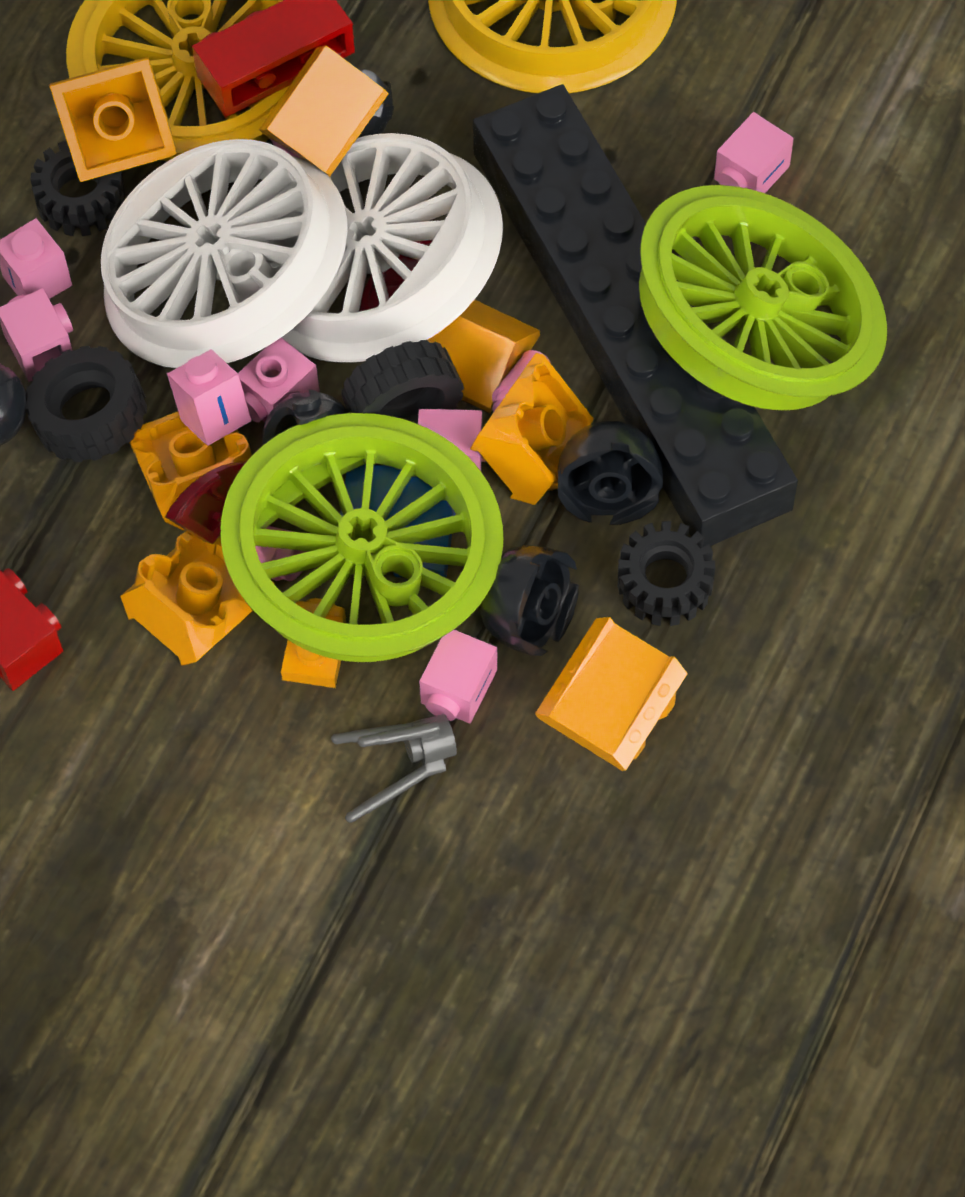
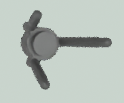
(424, 740)

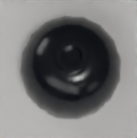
(610, 472)
(530, 598)

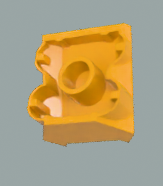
(532, 430)
(177, 457)
(186, 597)
(612, 693)

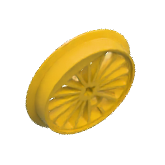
(170, 59)
(544, 67)

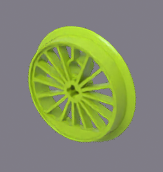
(764, 305)
(361, 541)

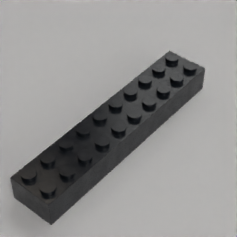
(587, 244)

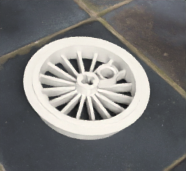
(223, 248)
(448, 270)

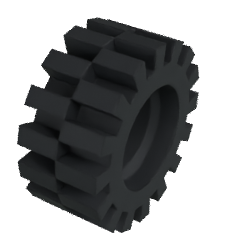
(73, 211)
(673, 546)

